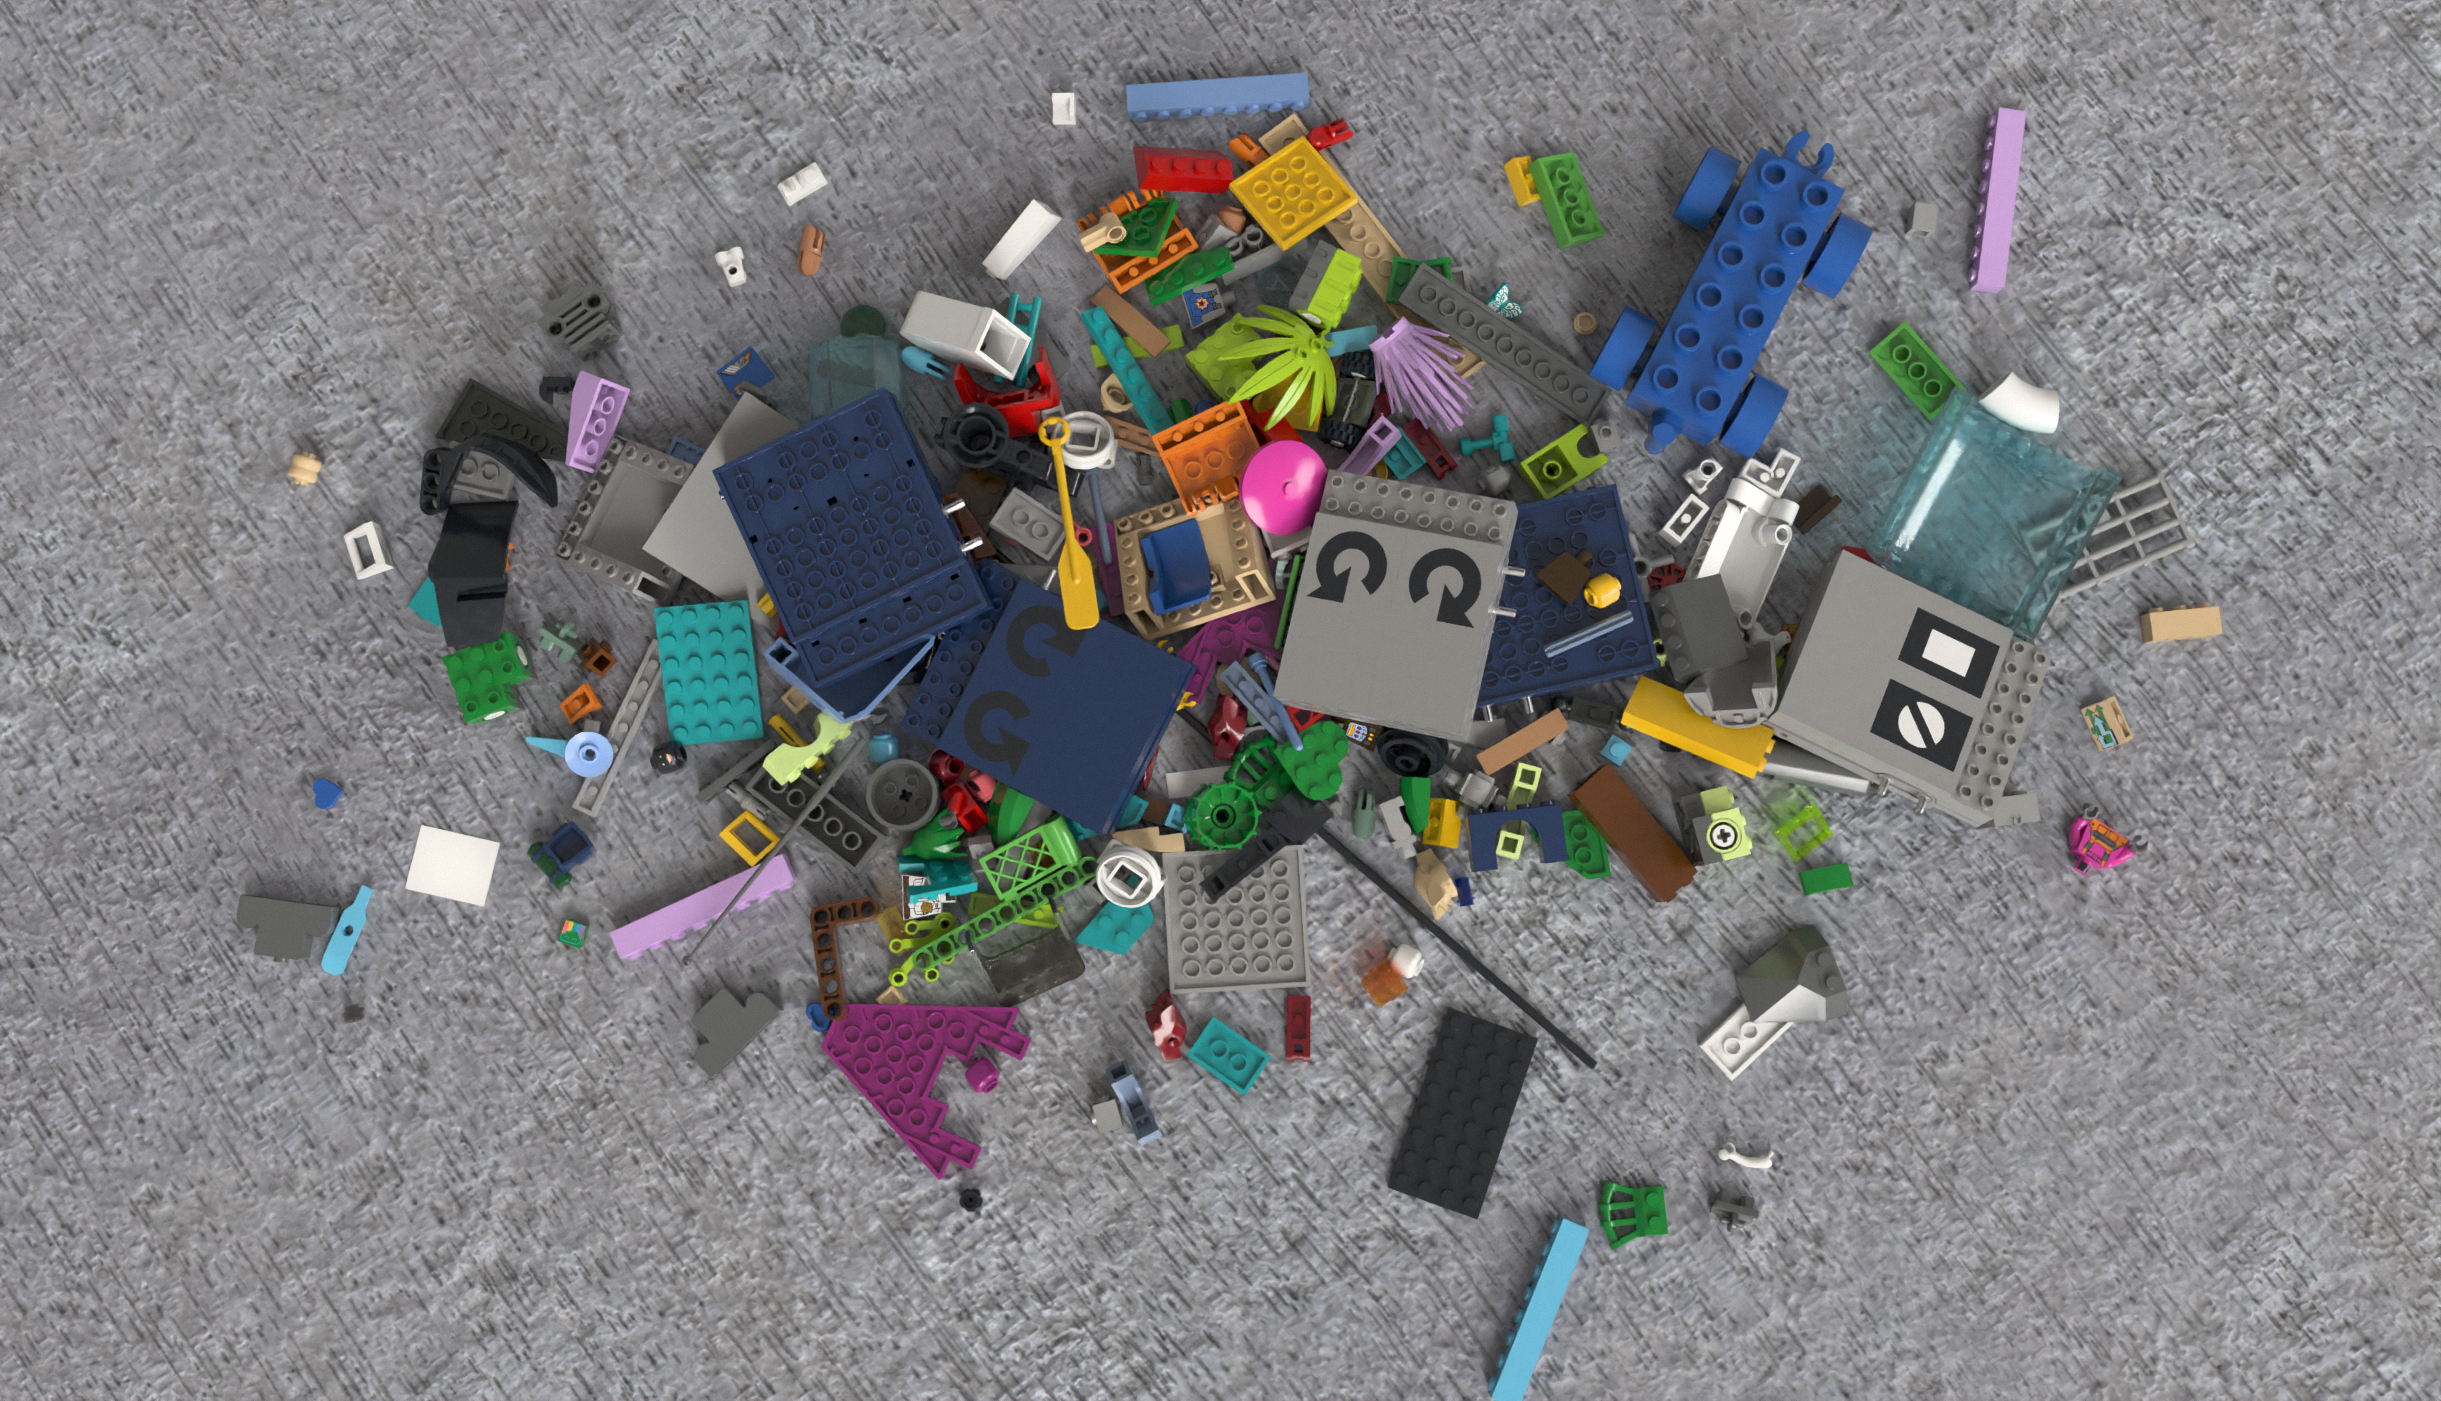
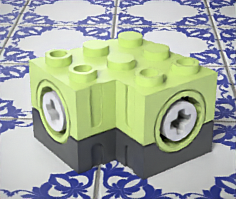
(1711, 827)

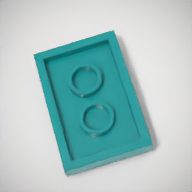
(1228, 1056)

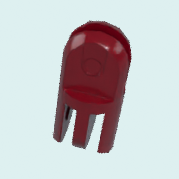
(1380, 407)

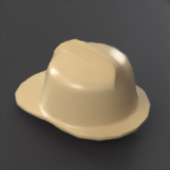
(1114, 396)

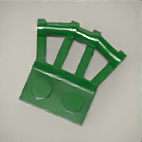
(1404, 269)
(1272, 785)
(1648, 1212)

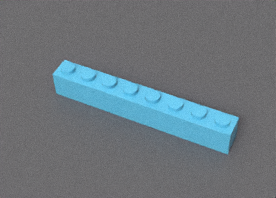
(1539, 1310)

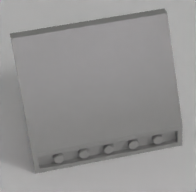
(619, 515)

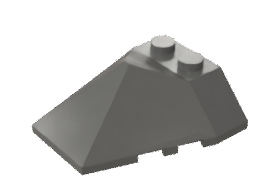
(1794, 981)

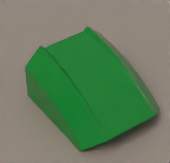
(1416, 798)
(1007, 812)

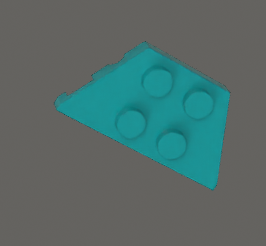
(1117, 926)

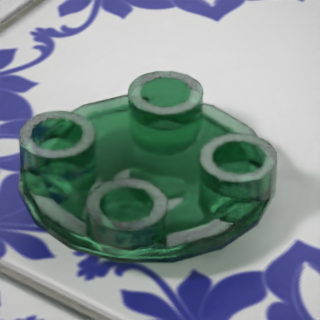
(863, 320)

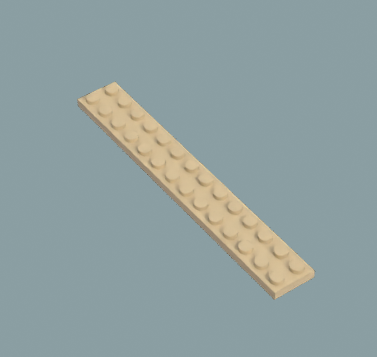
(1363, 236)

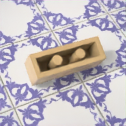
(2181, 623)

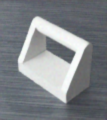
(378, 547)

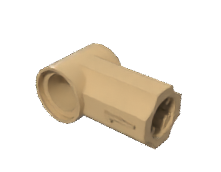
(1107, 230)

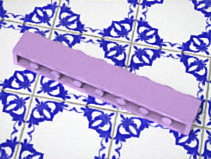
(1997, 200)
(700, 908)

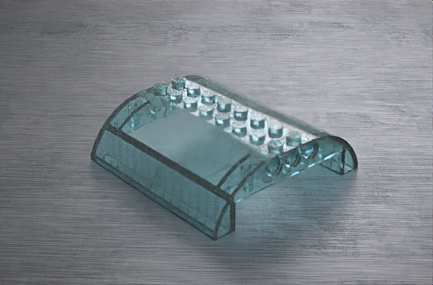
(1990, 517)

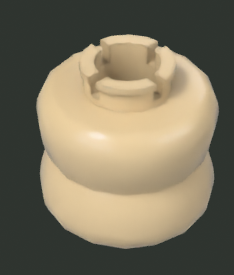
(304, 468)

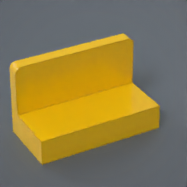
(1443, 823)

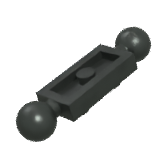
(1589, 712)

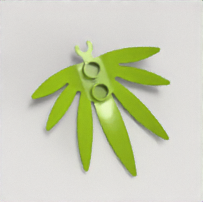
(1304, 352)

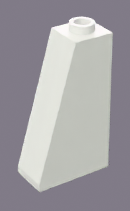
(1021, 239)

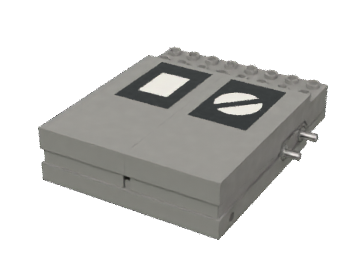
(1907, 689)

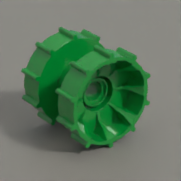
(1239, 820)

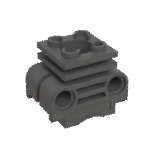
(581, 320)

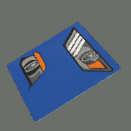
(746, 367)

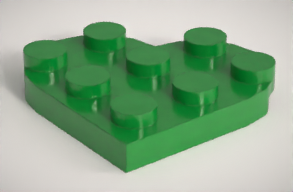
(1316, 766)

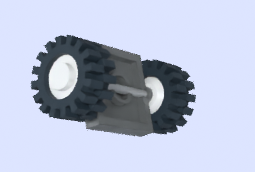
(1352, 403)

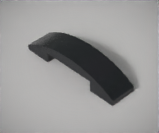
(1243, 864)

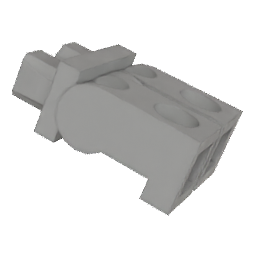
(1396, 828)

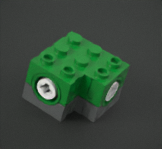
(489, 677)

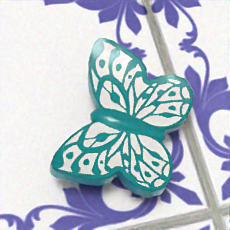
(1500, 303)

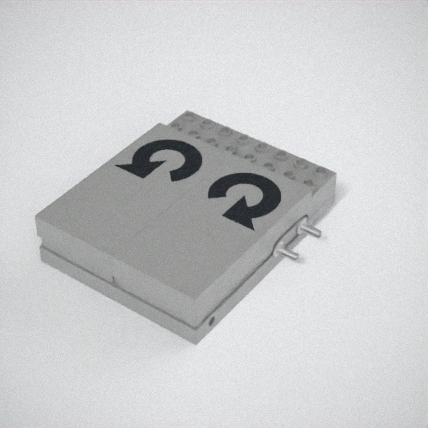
(1397, 605)

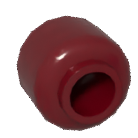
(945, 765)

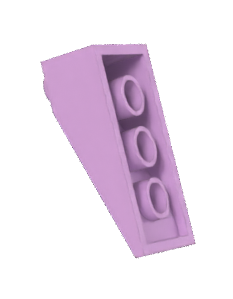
(593, 419)

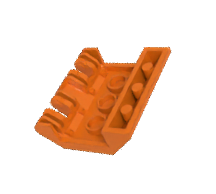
(1129, 271)
(1207, 454)

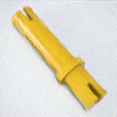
(793, 738)

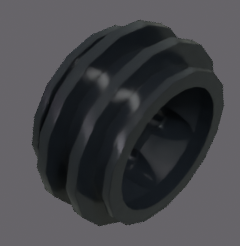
(1411, 752)

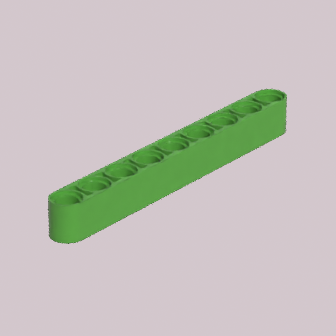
(994, 914)

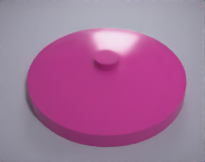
(1282, 486)

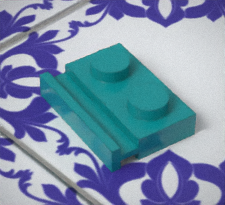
(1403, 458)

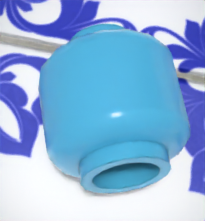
(883, 748)

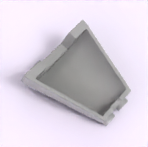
(1740, 694)

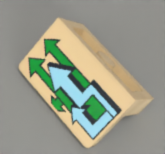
(2107, 723)

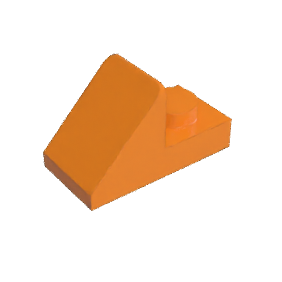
(580, 703)

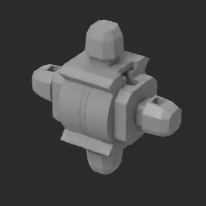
(1474, 790)

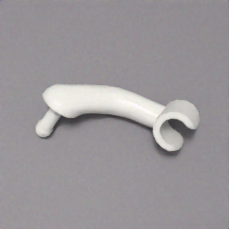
(1729, 1152)

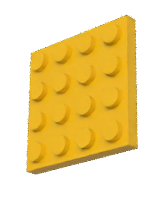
(1293, 193)

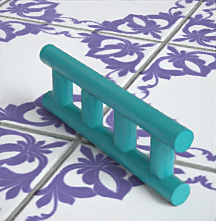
(1030, 330)

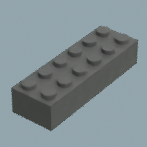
(829, 825)

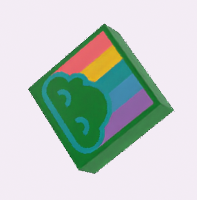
(573, 933)

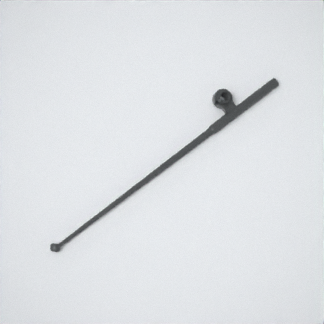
(827, 781)

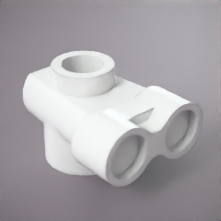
(731, 261)
(1698, 479)

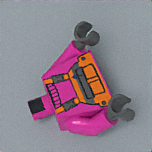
(2098, 843)

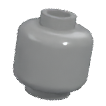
(1493, 480)

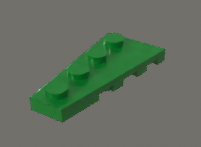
(1188, 273)

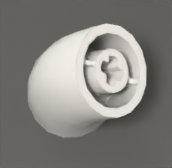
(2022, 404)

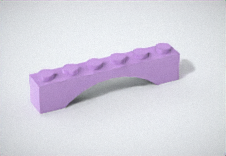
(1371, 448)

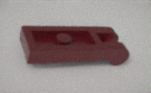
(1430, 448)
(1298, 1027)

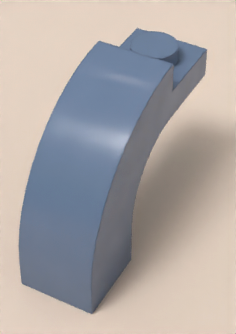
(1134, 1102)

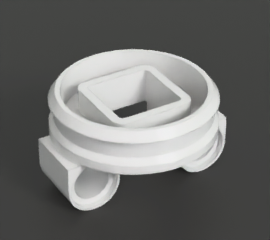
(1082, 457)
(1138, 861)

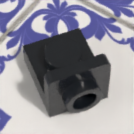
(556, 385)

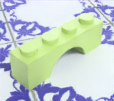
(788, 761)
(1521, 791)

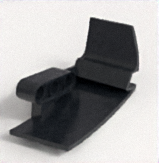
(471, 570)

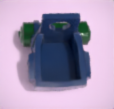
(561, 853)

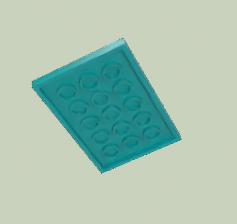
(709, 672)

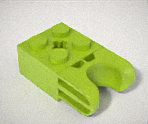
(1565, 462)

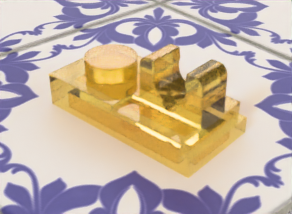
(893, 926)

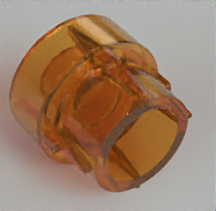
(1383, 983)

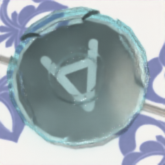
(1277, 284)

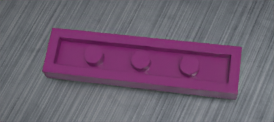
(1110, 573)

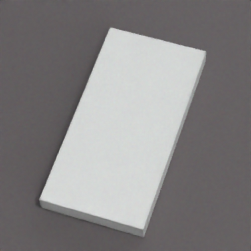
(1740, 1041)

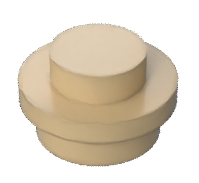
(1584, 323)

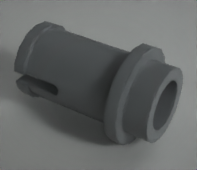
(1144, 470)

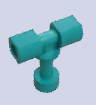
(1497, 439)

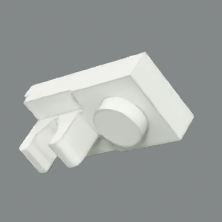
(802, 184)

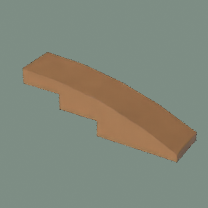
(1131, 322)
(1522, 741)

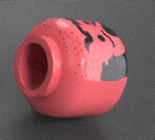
(980, 785)

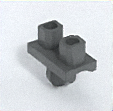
(1733, 1214)

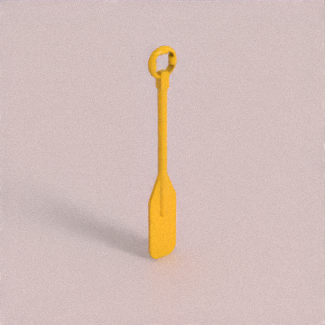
(1074, 565)

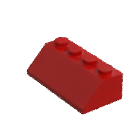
(1182, 170)

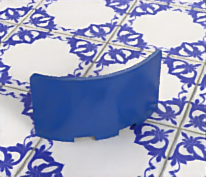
(1178, 565)

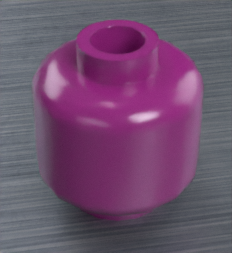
(982, 1075)

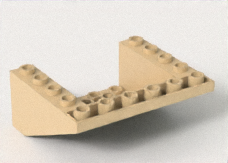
(1235, 559)

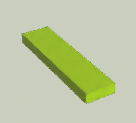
(1173, 333)
(1041, 917)

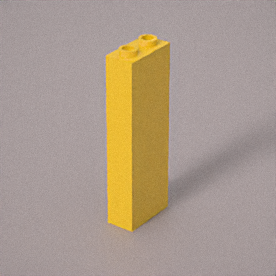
(1669, 717)

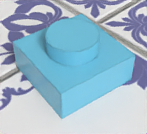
(1615, 750)
(1173, 817)

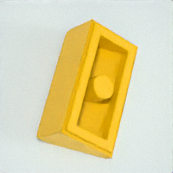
(1522, 180)

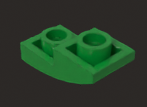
(1825, 879)

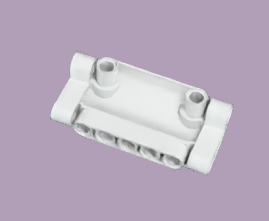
(1745, 546)

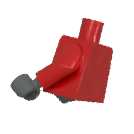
(964, 807)

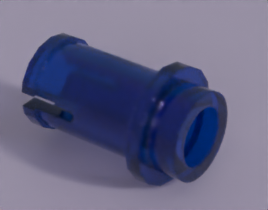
(1464, 892)

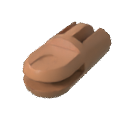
(810, 250)

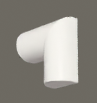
(1773, 478)

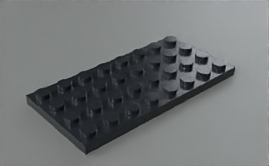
(1462, 1113)

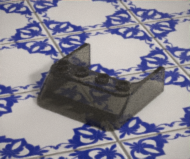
(1031, 965)

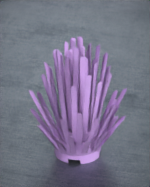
(1405, 355)

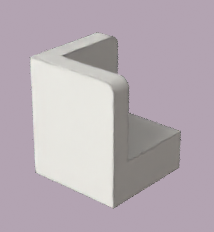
(1064, 108)

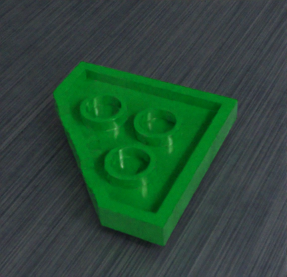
(1144, 230)
(1584, 846)

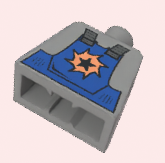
(1206, 306)

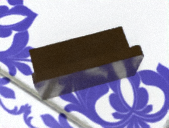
(1814, 508)

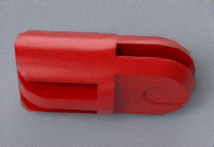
(1329, 134)

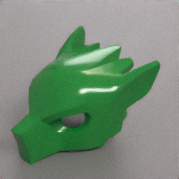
(934, 841)

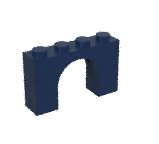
(1544, 819)

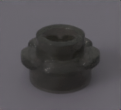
(353, 1013)

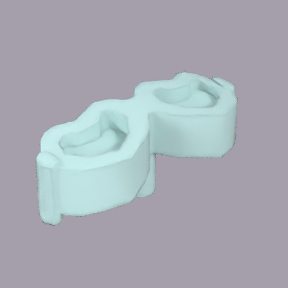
(1280, 576)

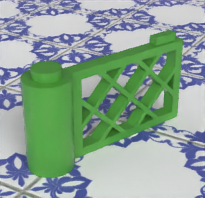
(1060, 846)

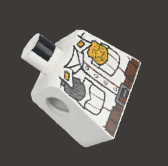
(923, 907)

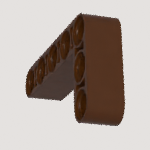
(832, 950)

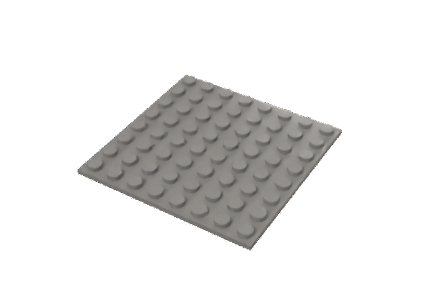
(699, 529)

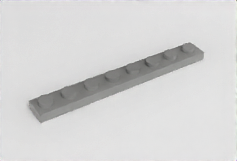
(623, 730)

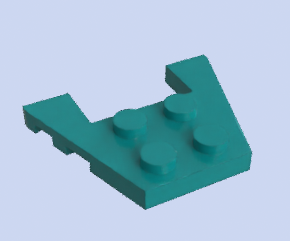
(941, 875)

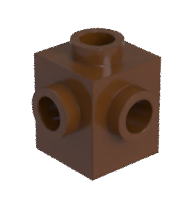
(596, 657)

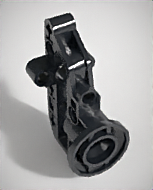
(983, 426)

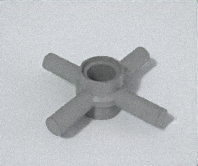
(1650, 564)

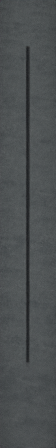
(1411, 909)

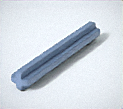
(1588, 633)

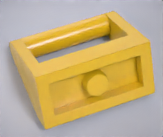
(740, 846)

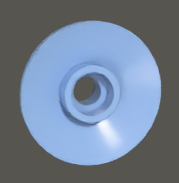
(581, 762)

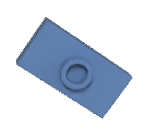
(685, 451)

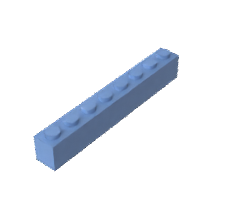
(1217, 96)

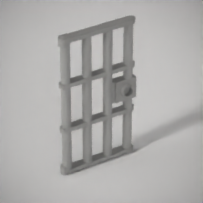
(2133, 538)

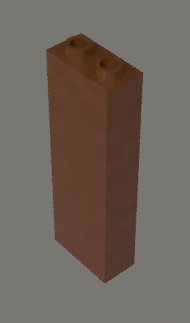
(1633, 833)

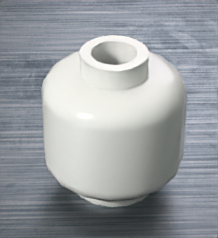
(1406, 960)

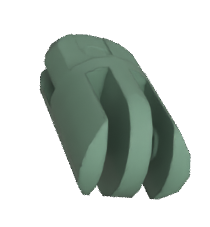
(1364, 820)

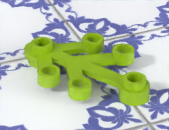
(920, 942)

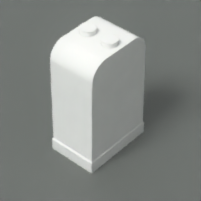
(960, 329)

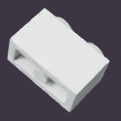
(1683, 520)

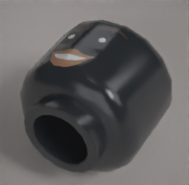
(668, 757)

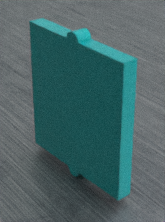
(426, 603)

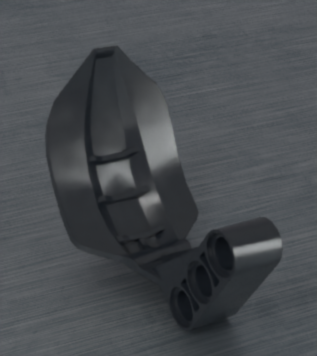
(513, 455)

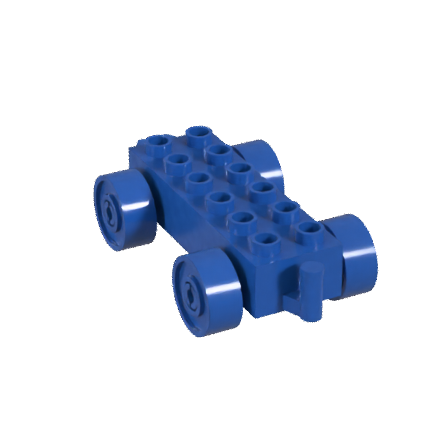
(1734, 298)

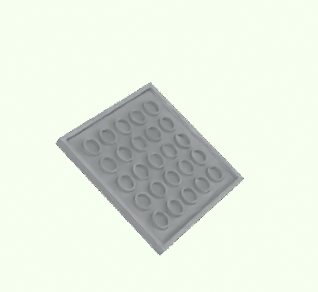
(1245, 937)

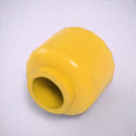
(1602, 590)

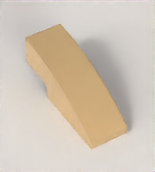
(1150, 840)

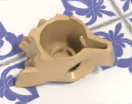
(1434, 887)

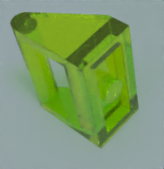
(1796, 822)

